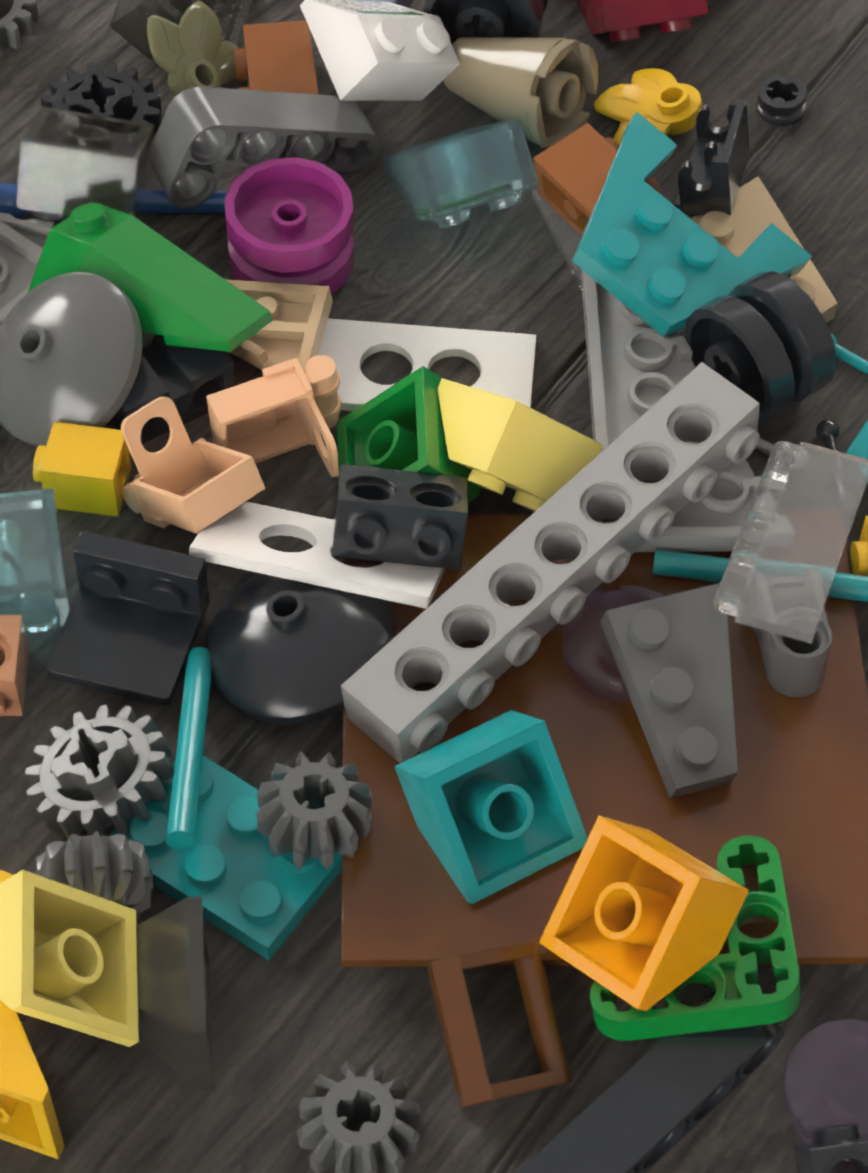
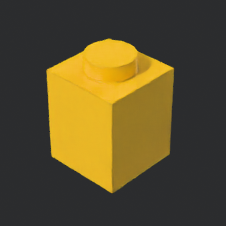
(84, 468)

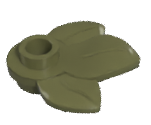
(192, 50)

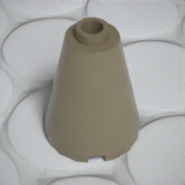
(527, 80)

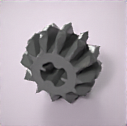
(314, 810)
(102, 867)
(340, 1107)

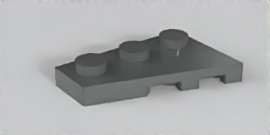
(680, 684)

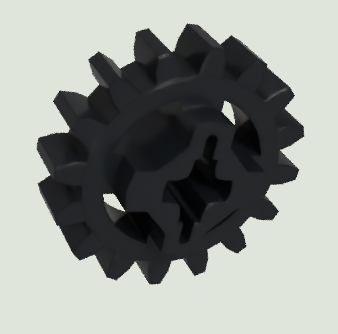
(106, 94)

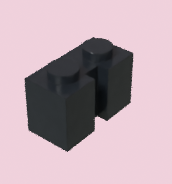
(178, 374)

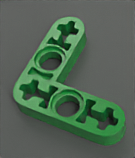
(730, 975)

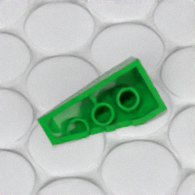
(166, 285)

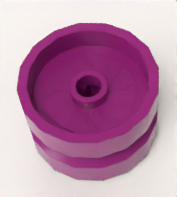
(290, 224)

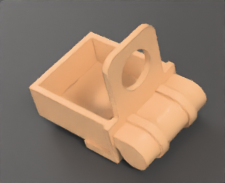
(280, 411)
(184, 480)

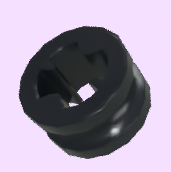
(778, 110)

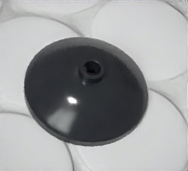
(292, 664)

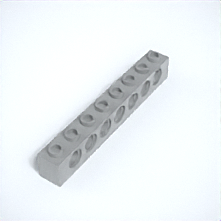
(520, 567)

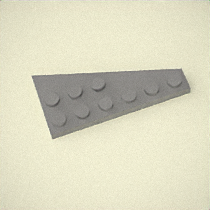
(628, 375)

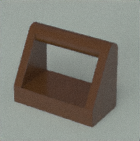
(461, 1033)

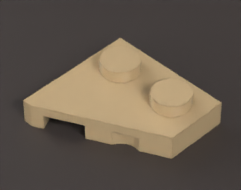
(296, 326)

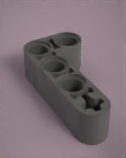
(243, 128)

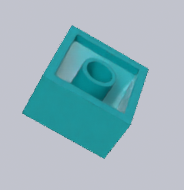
(493, 804)

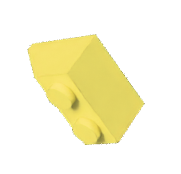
(511, 444)
(69, 958)

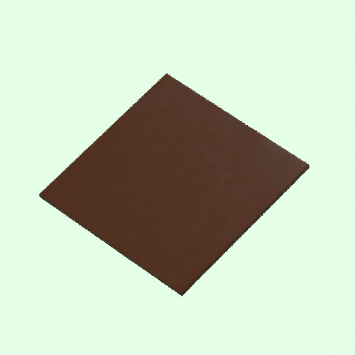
(794, 785)

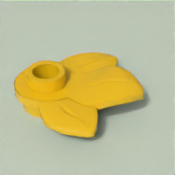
(656, 97)

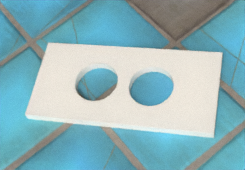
(501, 357)
(237, 544)

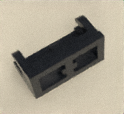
(716, 163)

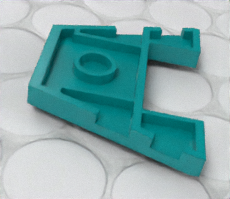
(655, 253)

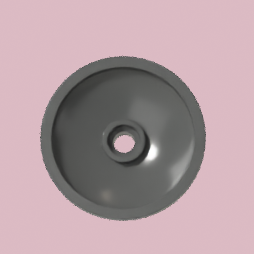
(67, 356)

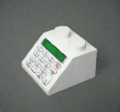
(380, 49)

